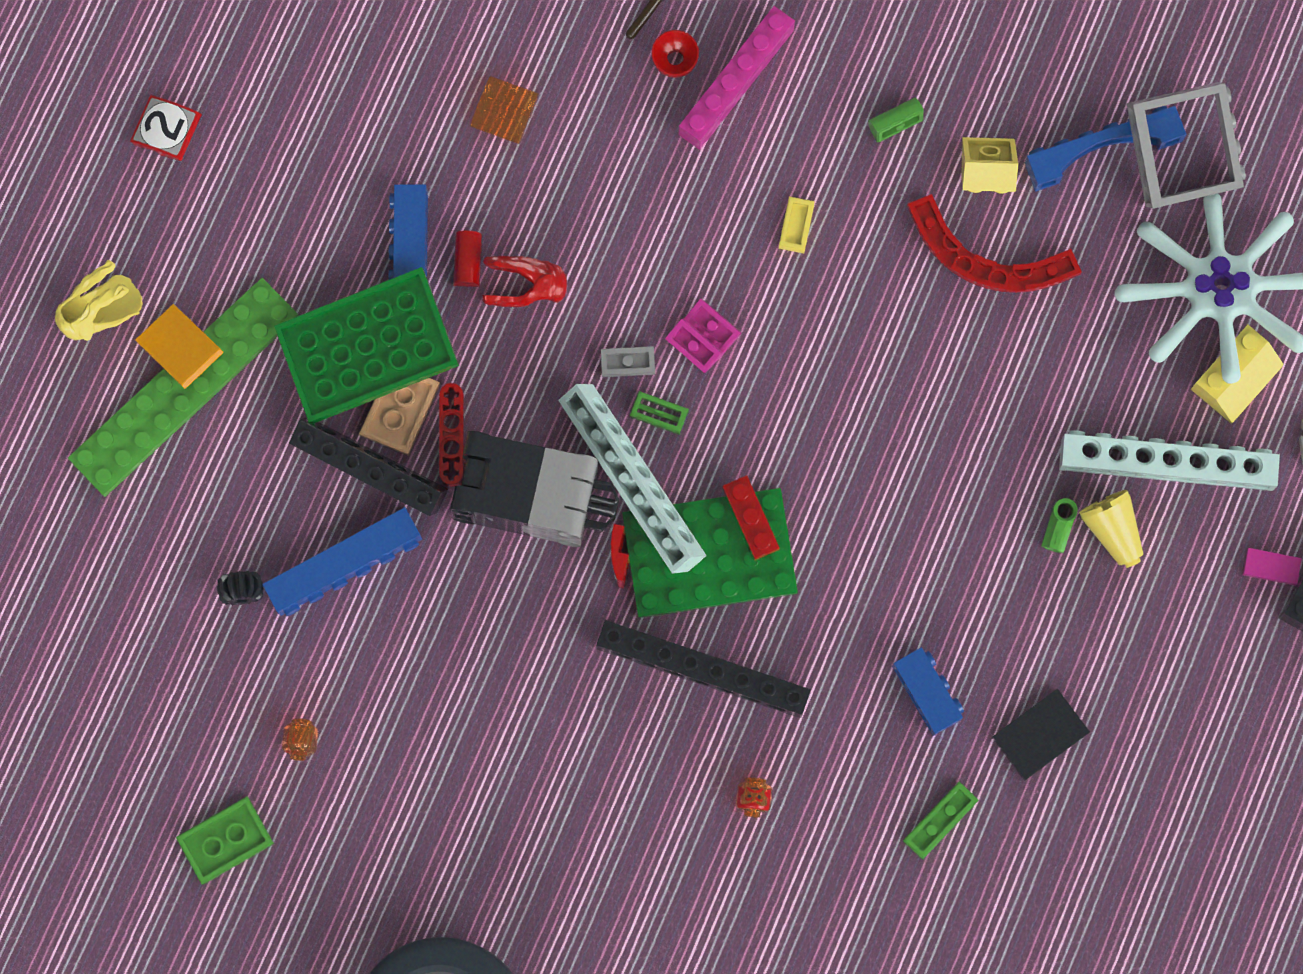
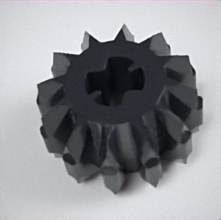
(240, 588)

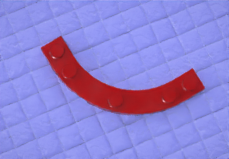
(981, 270)

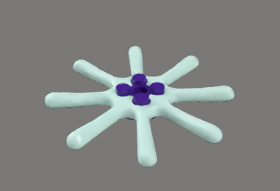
(1206, 298)

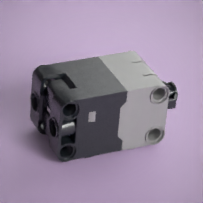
(530, 490)

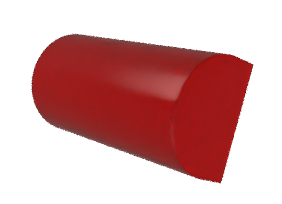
(467, 259)

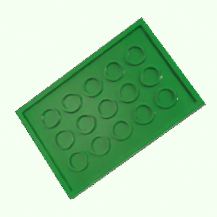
(366, 345)
(728, 570)

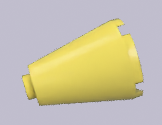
(1115, 527)

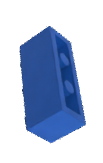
(928, 691)

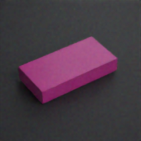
(1272, 566)

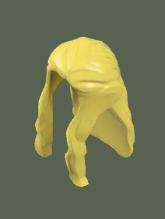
(101, 307)

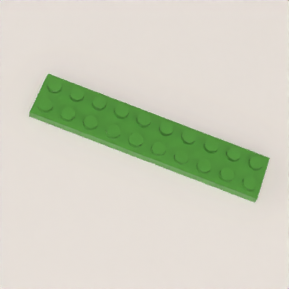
(165, 405)

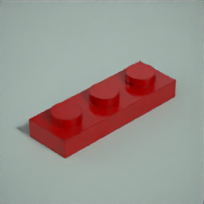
(750, 517)

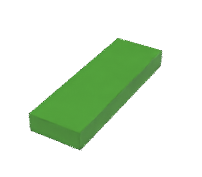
(940, 820)

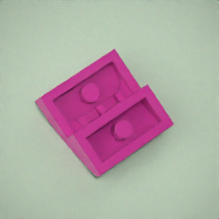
(703, 335)

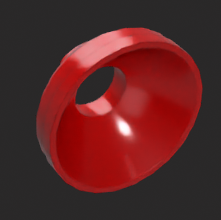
(675, 42)

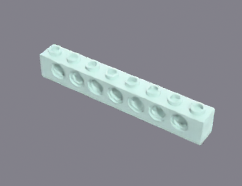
(1074, 460)
(632, 478)

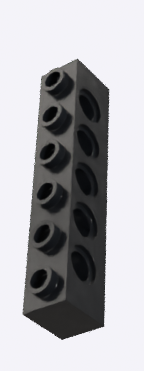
(369, 466)

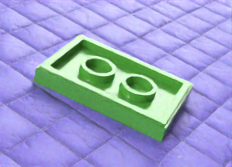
(225, 840)

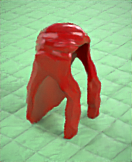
(548, 280)

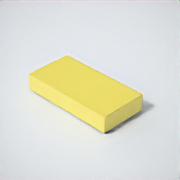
(796, 225)

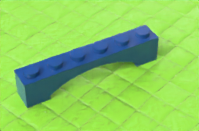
(1047, 165)

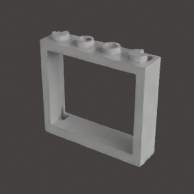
(1144, 151)

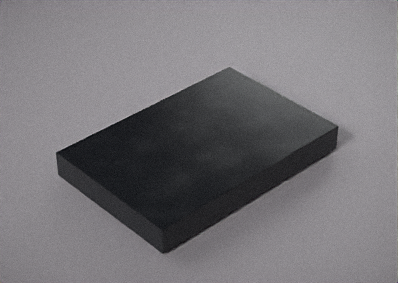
(1040, 734)

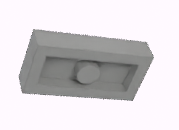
(628, 361)

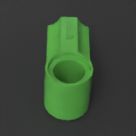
(1058, 527)

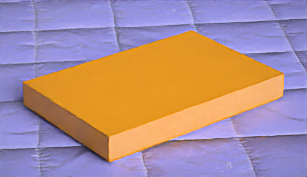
(179, 346)

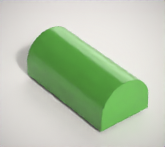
(896, 119)

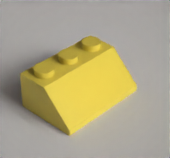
(1257, 367)

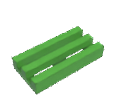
(652, 421)

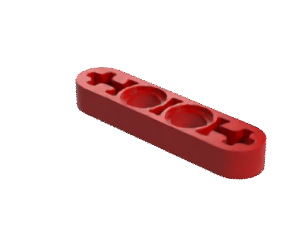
(447, 434)

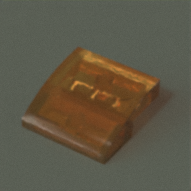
(504, 109)

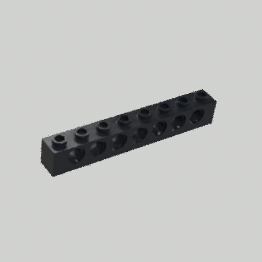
(703, 669)

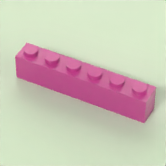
(736, 77)

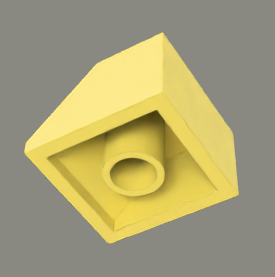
(989, 164)

